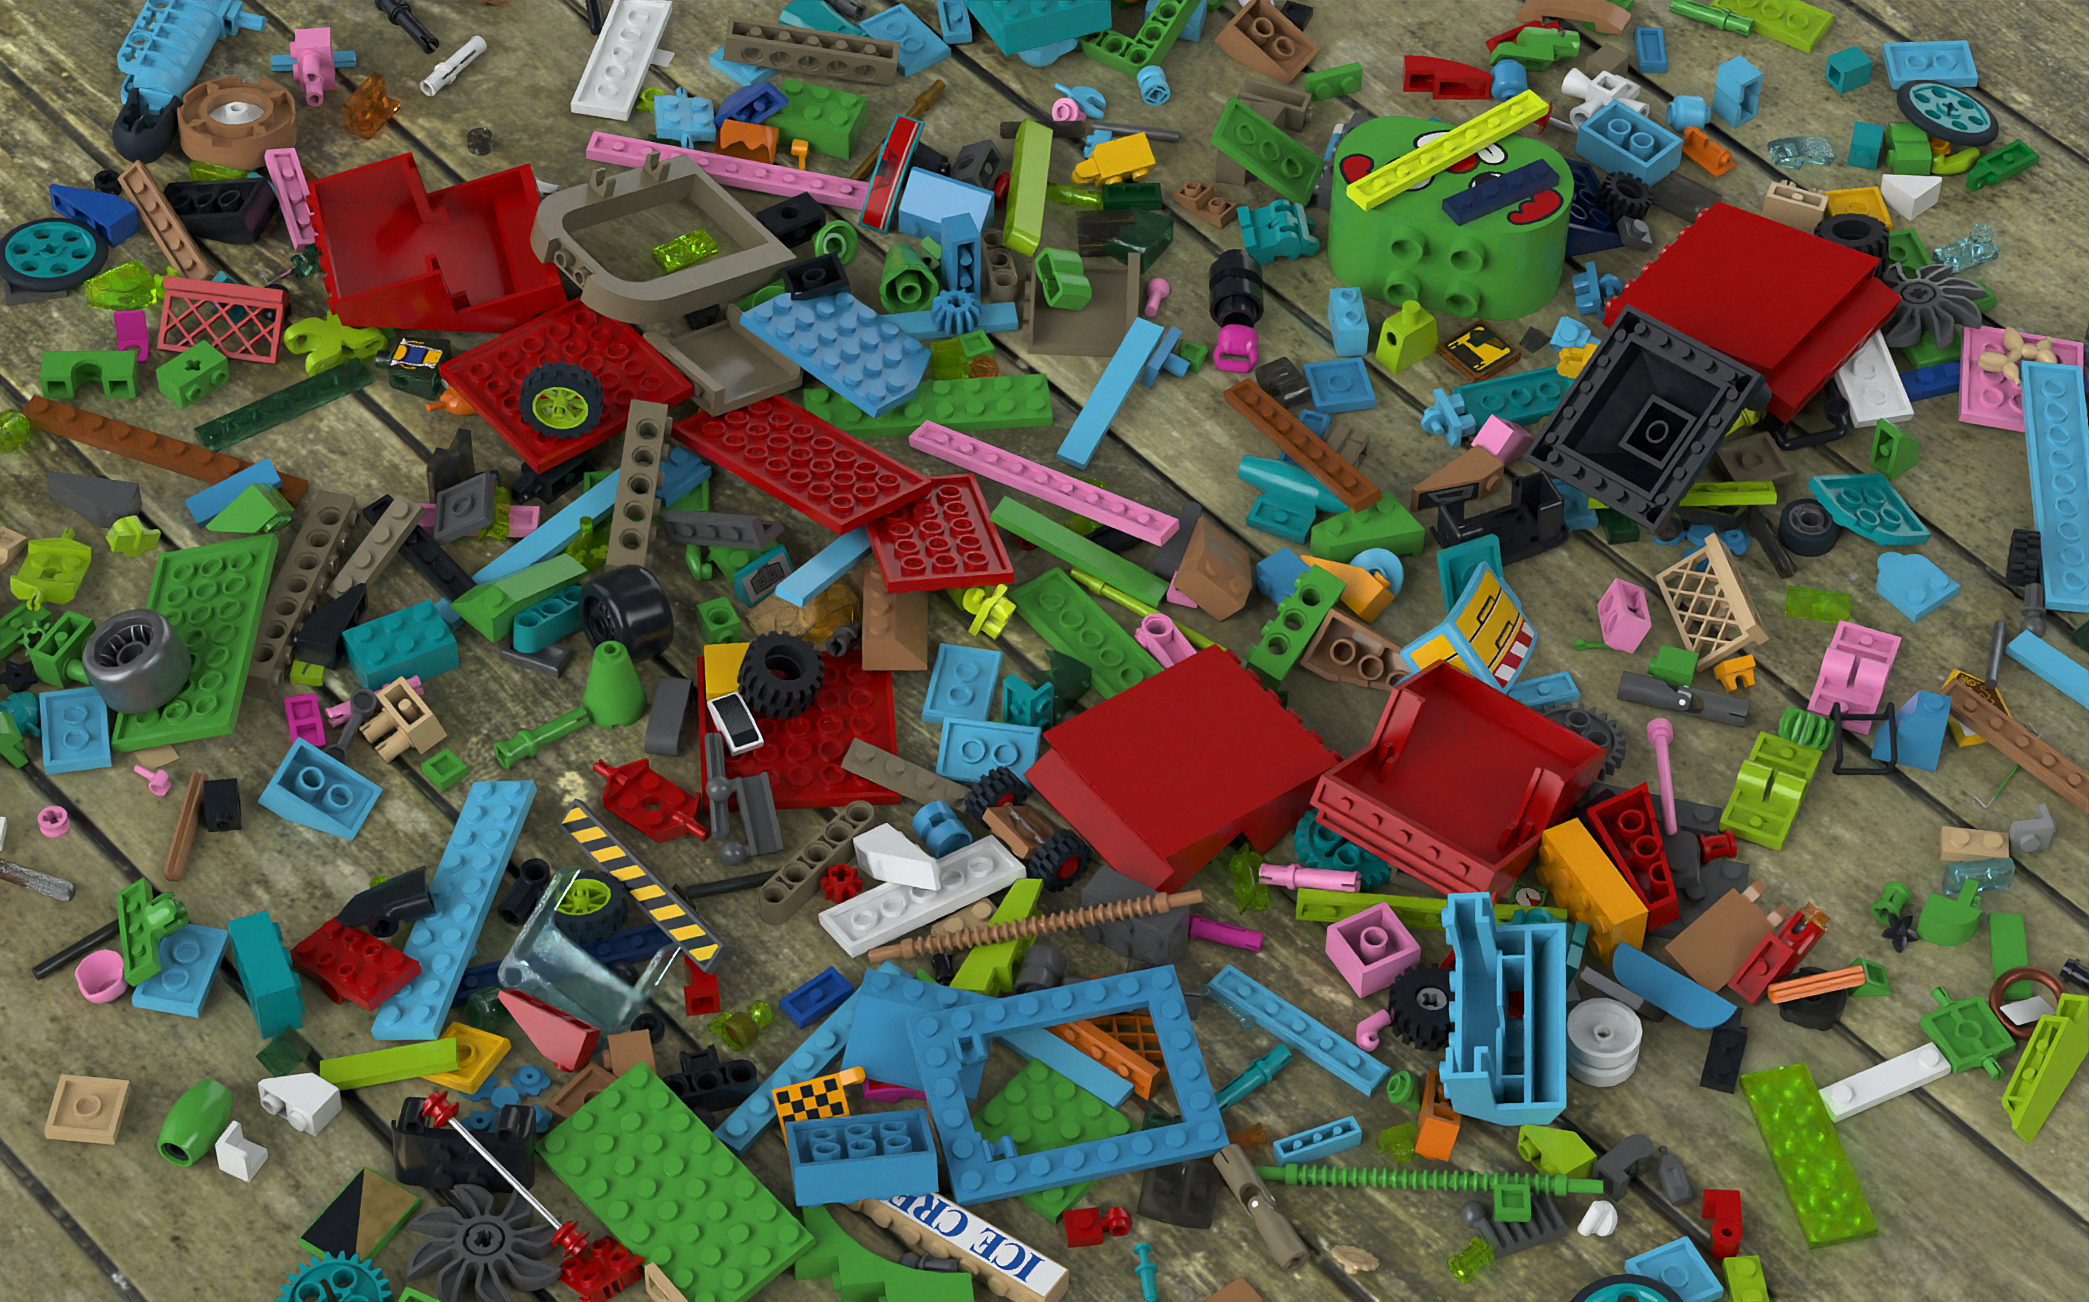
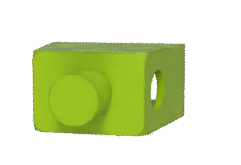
(1407, 337)

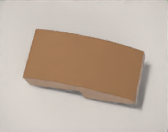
(1201, 201)

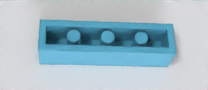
(1317, 1142)

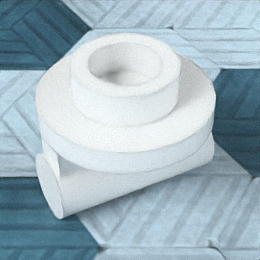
(1599, 1219)

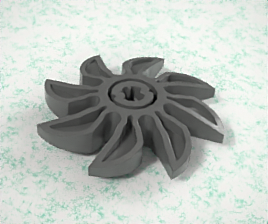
(1930, 305)
(483, 1247)

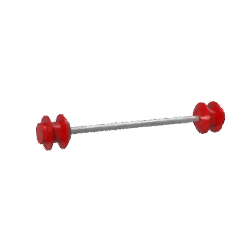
(445, 1113)

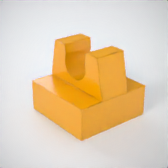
(1739, 667)

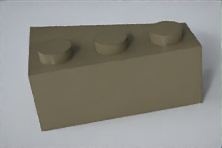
(1230, 171)

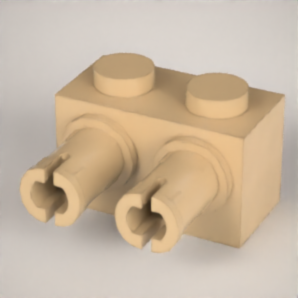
(1794, 206)
(409, 715)

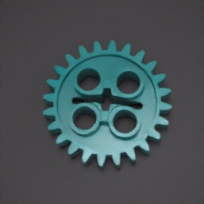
(1330, 851)
(365, 1287)

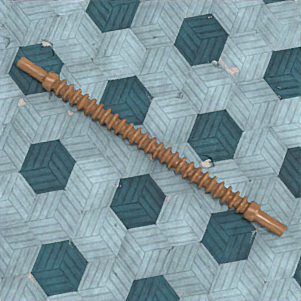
(1161, 902)

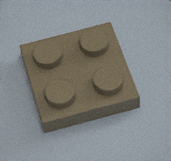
(1754, 460)

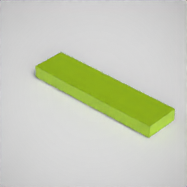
(391, 1064)

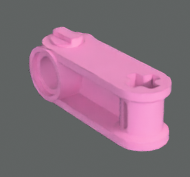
(1163, 640)

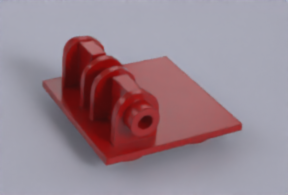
(601, 1269)

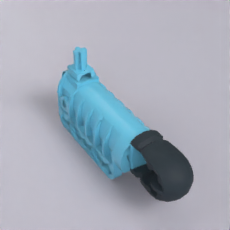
(168, 68)

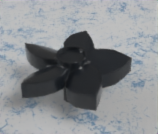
(1900, 931)

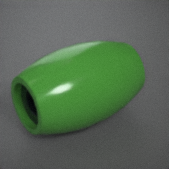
(195, 1123)

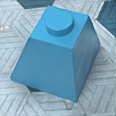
(1918, 731)

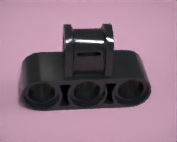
(712, 1084)

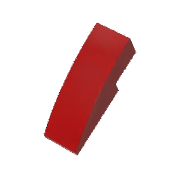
(1445, 79)

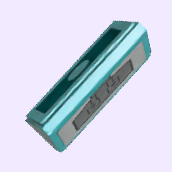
(762, 576)

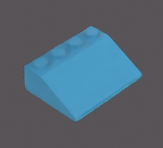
(880, 1036)
(861, 1157)

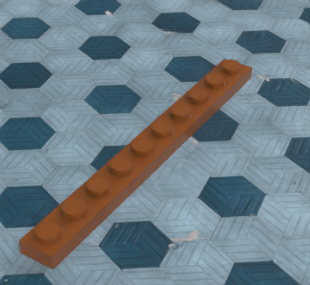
(146, 445)

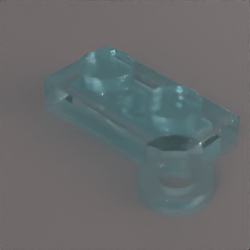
(1969, 251)

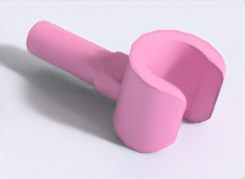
(158, 781)

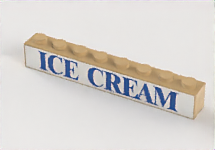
(976, 1245)

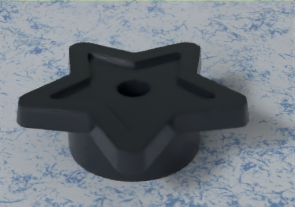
(21, 683)

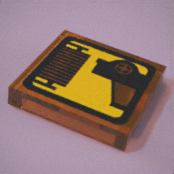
(1478, 351)

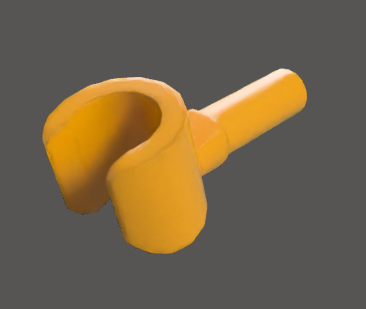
(800, 149)

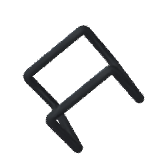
(1836, 715)

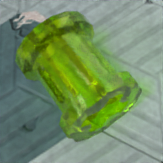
(1470, 1260)

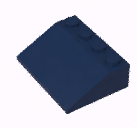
(1589, 226)

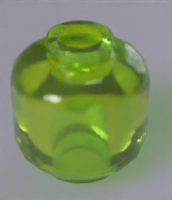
(13, 430)

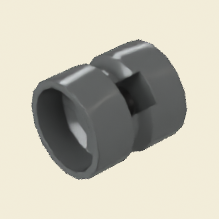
(1040, 969)

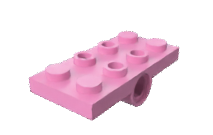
(1854, 673)

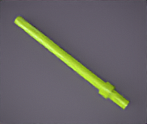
(1102, 589)

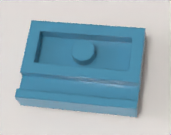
(682, 474)

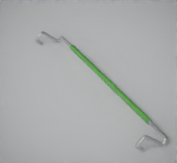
(2009, 776)

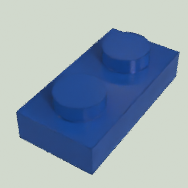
(816, 997)

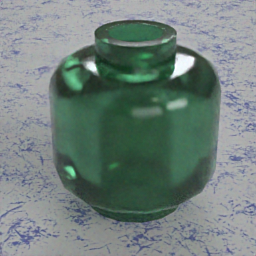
(486, 1010)

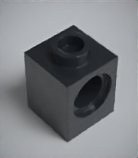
(222, 805)

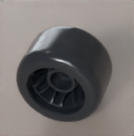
(628, 609)

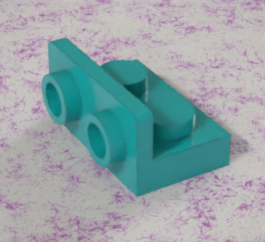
(1025, 705)

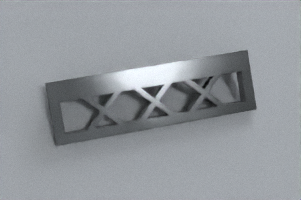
(719, 529)

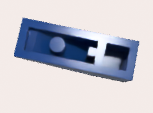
(751, 104)
(103, 211)

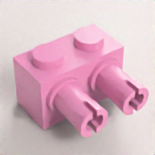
(314, 63)

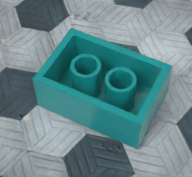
(401, 645)
(266, 973)

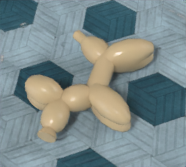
(2015, 346)

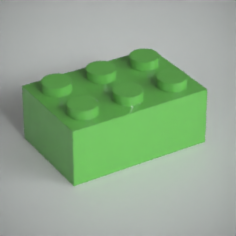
(822, 116)

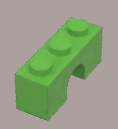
(66, 370)

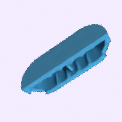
(1669, 989)

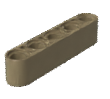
(801, 875)

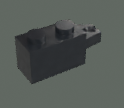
(553, 482)

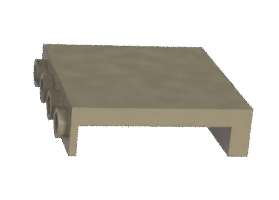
(1094, 329)
(728, 364)

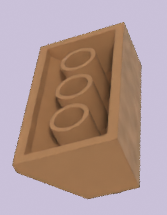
(893, 626)

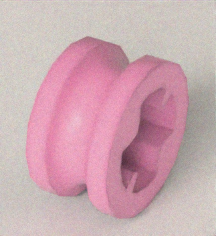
(57, 829)

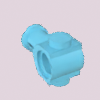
(1572, 334)

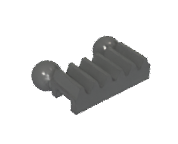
(757, 816)
(1512, 1237)

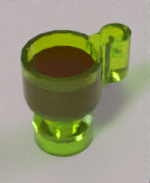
(742, 1027)

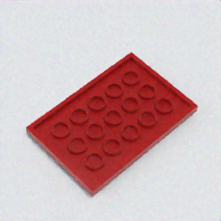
(940, 540)

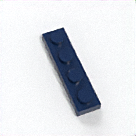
(1500, 192)

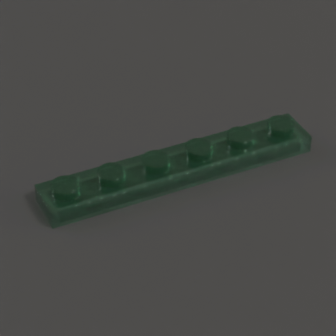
(283, 405)

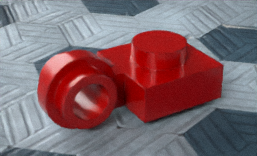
(1086, 1228)

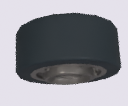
(1807, 528)

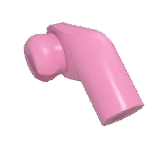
(1368, 1029)

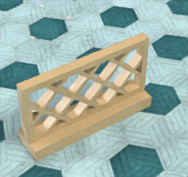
(1736, 596)

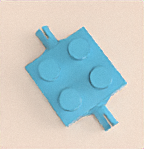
(684, 118)

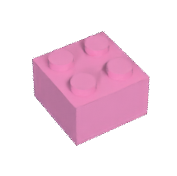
(1371, 949)

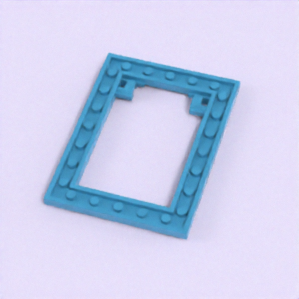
(969, 1159)

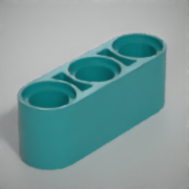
(547, 620)

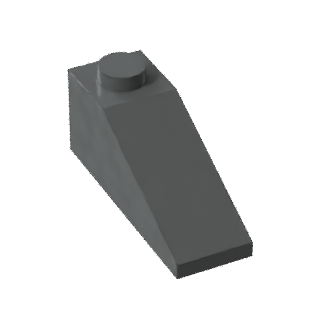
(95, 498)

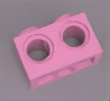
(1624, 616)

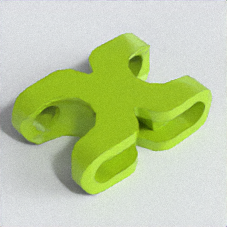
(332, 342)

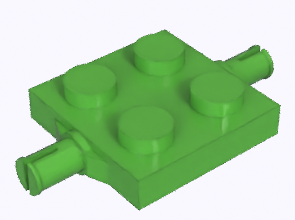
(1967, 1033)

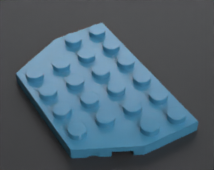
(844, 347)

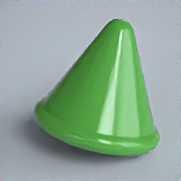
(837, 237)

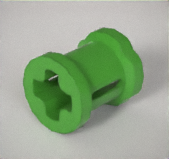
(1889, 902)

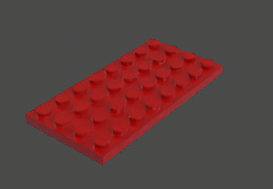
(804, 462)

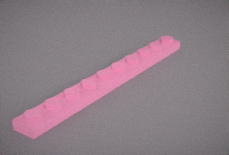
(734, 171)
(1044, 483)

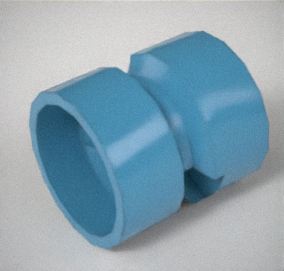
(940, 829)

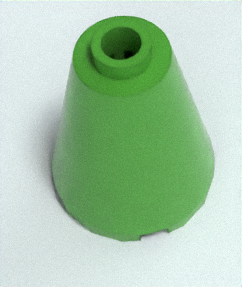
(906, 281)
(613, 688)

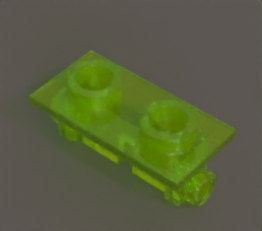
(500, 522)
(1245, 873)

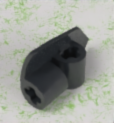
(386, 904)

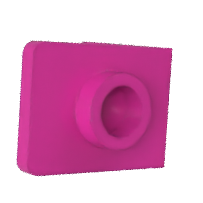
(132, 332)

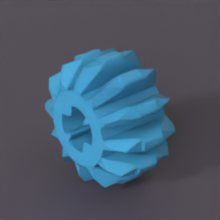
(956, 312)

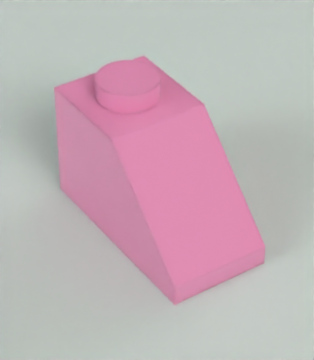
(1504, 439)

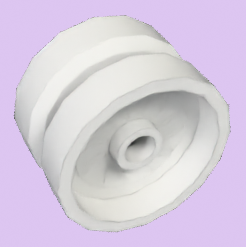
(1602, 1042)

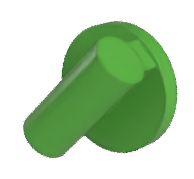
(1404, 1090)

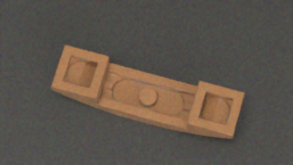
(1606, 15)

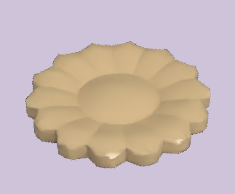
(1354, 1258)

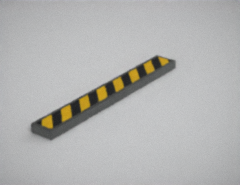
(644, 886)

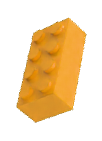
(1590, 889)

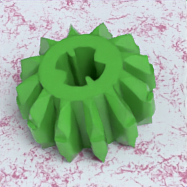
(1806, 728)

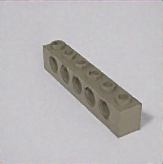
(811, 51)
(643, 419)

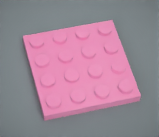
(1989, 396)

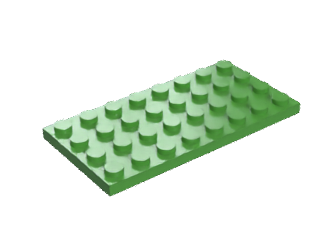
(216, 607)
(673, 1191)

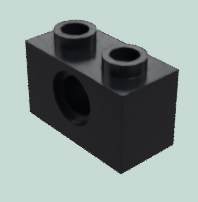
(794, 219)

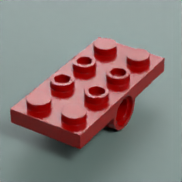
(353, 965)

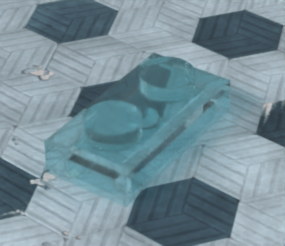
(1991, 873)

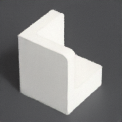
(239, 1155)

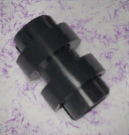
(1236, 289)

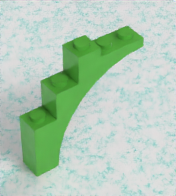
(865, 1275)

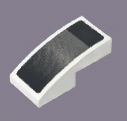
(736, 723)

